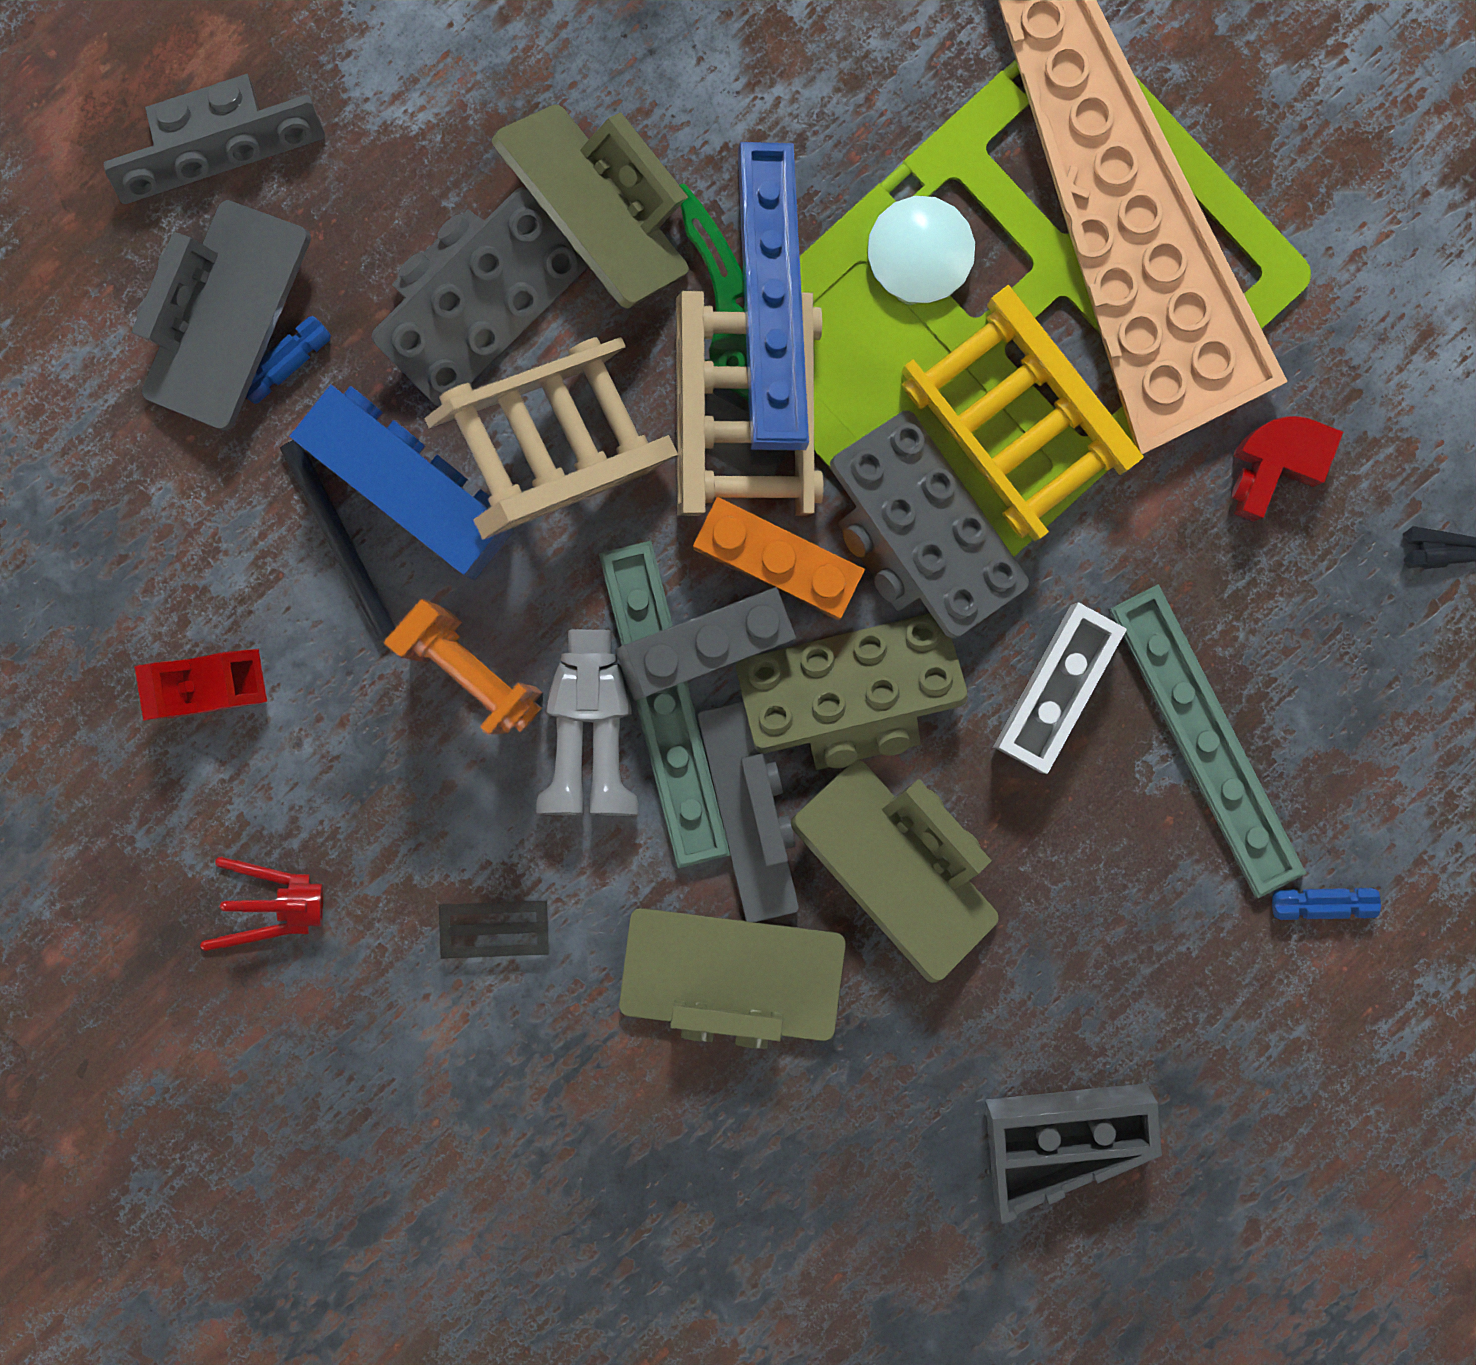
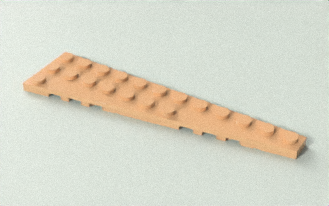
(1150, 263)

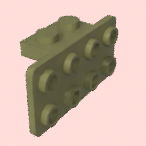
(602, 196)
(852, 691)
(902, 865)
(732, 977)

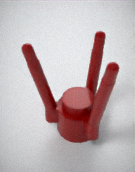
(298, 905)

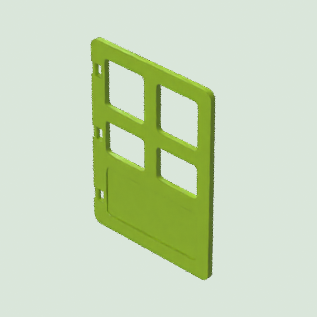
(874, 334)

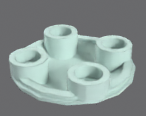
(921, 249)

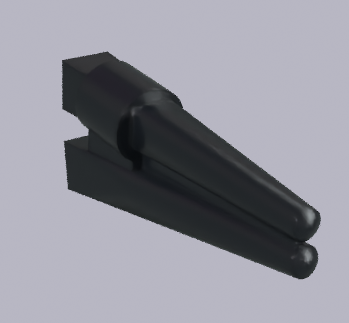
(1438, 548)

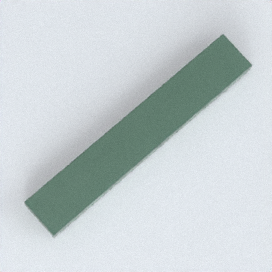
(666, 715)
(1207, 742)

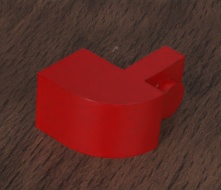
(1284, 447)
(200, 684)

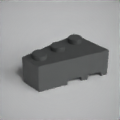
(1067, 1140)

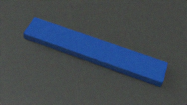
(772, 297)

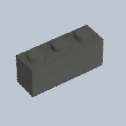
(705, 643)

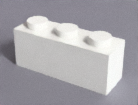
(1059, 688)

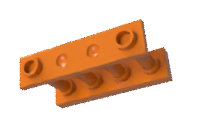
(431, 634)

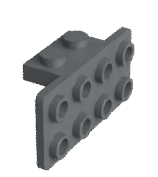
(475, 293)
(217, 311)
(923, 528)

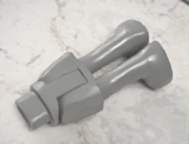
(588, 691)

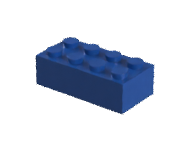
(395, 477)

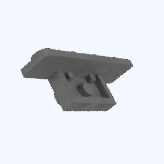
(209, 135)
(749, 813)

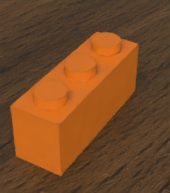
(778, 558)

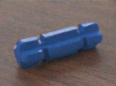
(287, 357)
(1326, 903)

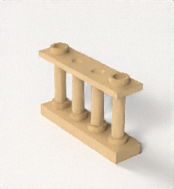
(700, 432)
(551, 487)

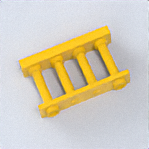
(1074, 407)

